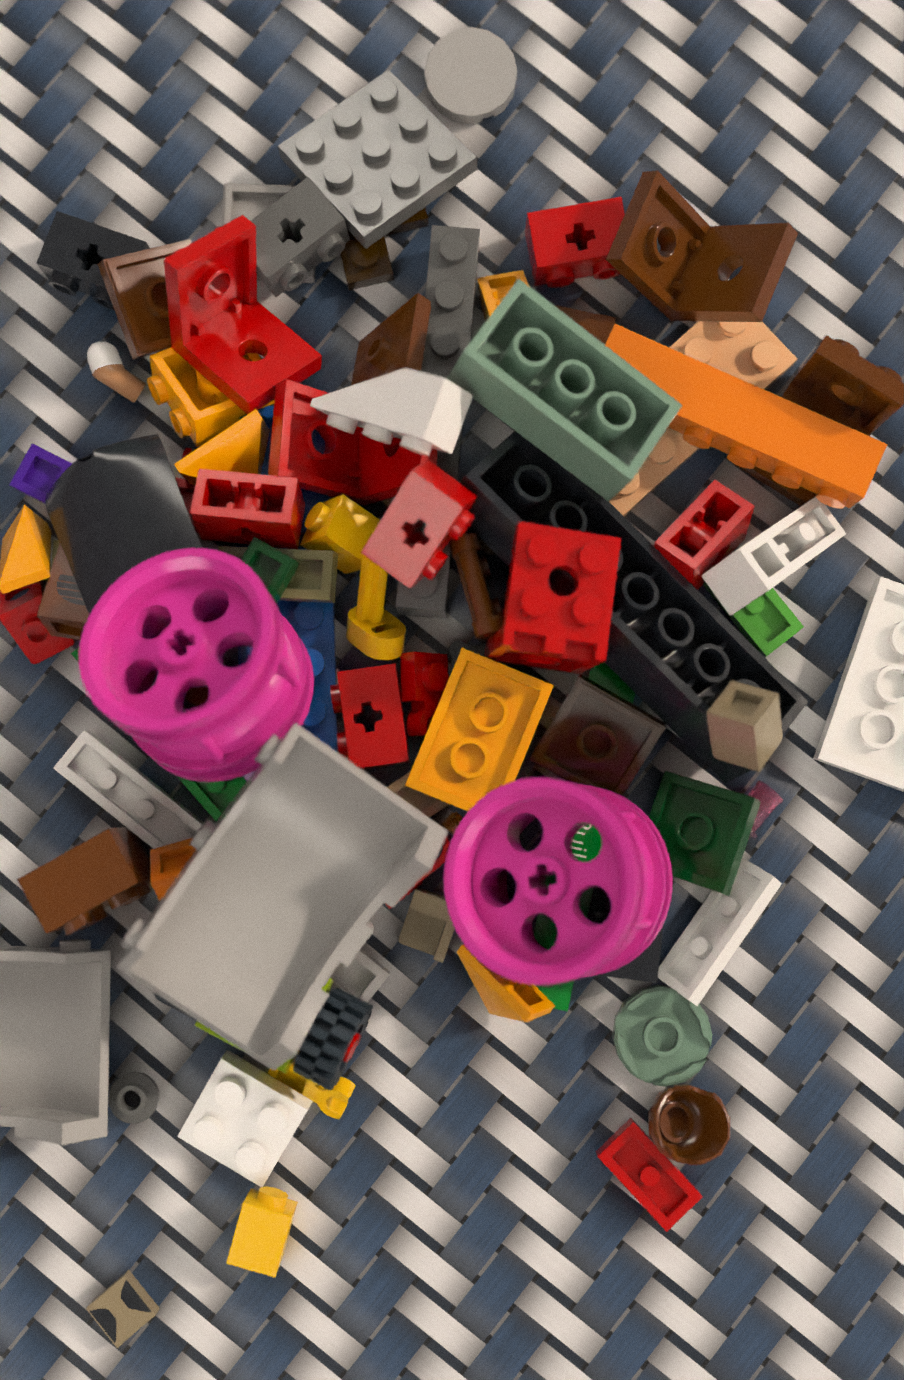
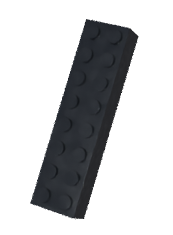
(662, 629)

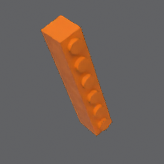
(756, 424)

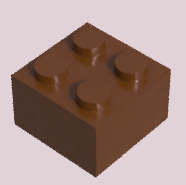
(85, 880)

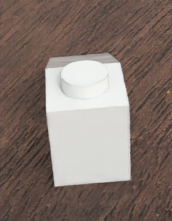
(773, 555)

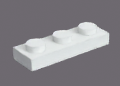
(717, 932)

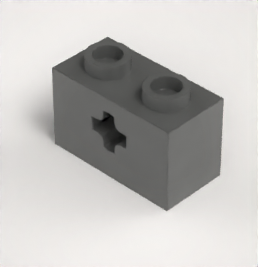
(310, 220)

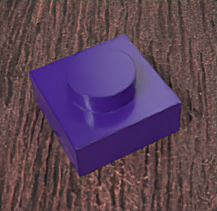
(38, 472)

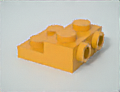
(195, 403)

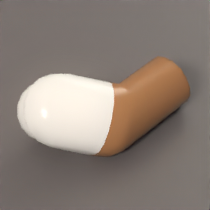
(109, 370)

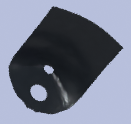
(118, 512)

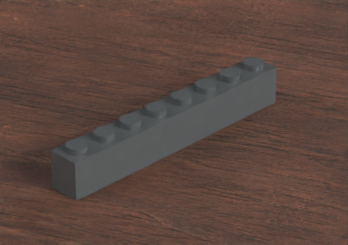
(449, 332)

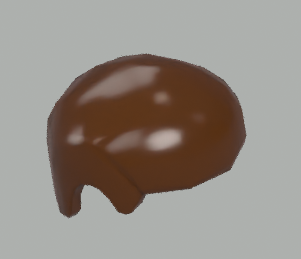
(689, 1124)

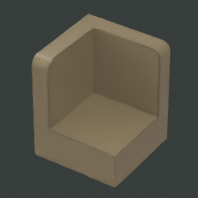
(745, 725)
(428, 924)

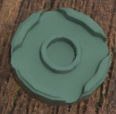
(661, 1036)

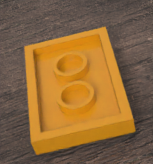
(478, 731)

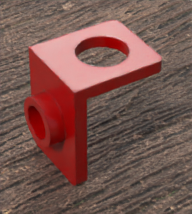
(26, 628)

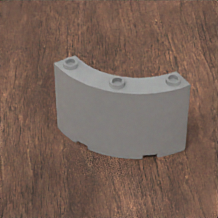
(280, 896)
(55, 1041)

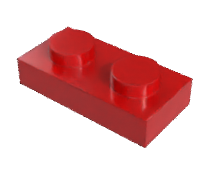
(648, 1174)

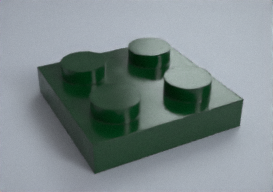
(703, 829)

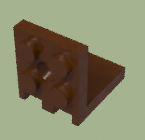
(696, 259)
(842, 388)

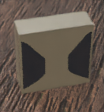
(122, 1308)

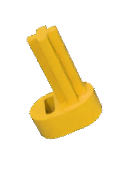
(371, 616)

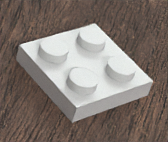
(244, 1118)

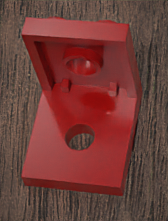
(220, 320)
(351, 462)
(553, 629)

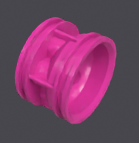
(180, 620)
(629, 868)

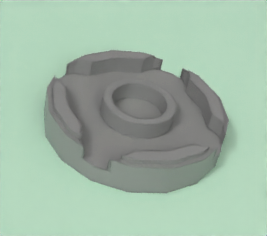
(470, 75)

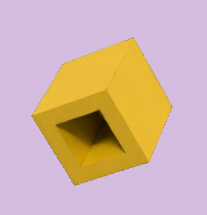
(340, 527)
(262, 1231)

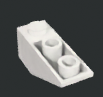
(403, 405)

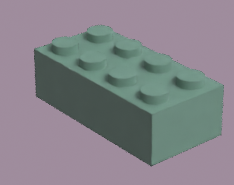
(564, 391)

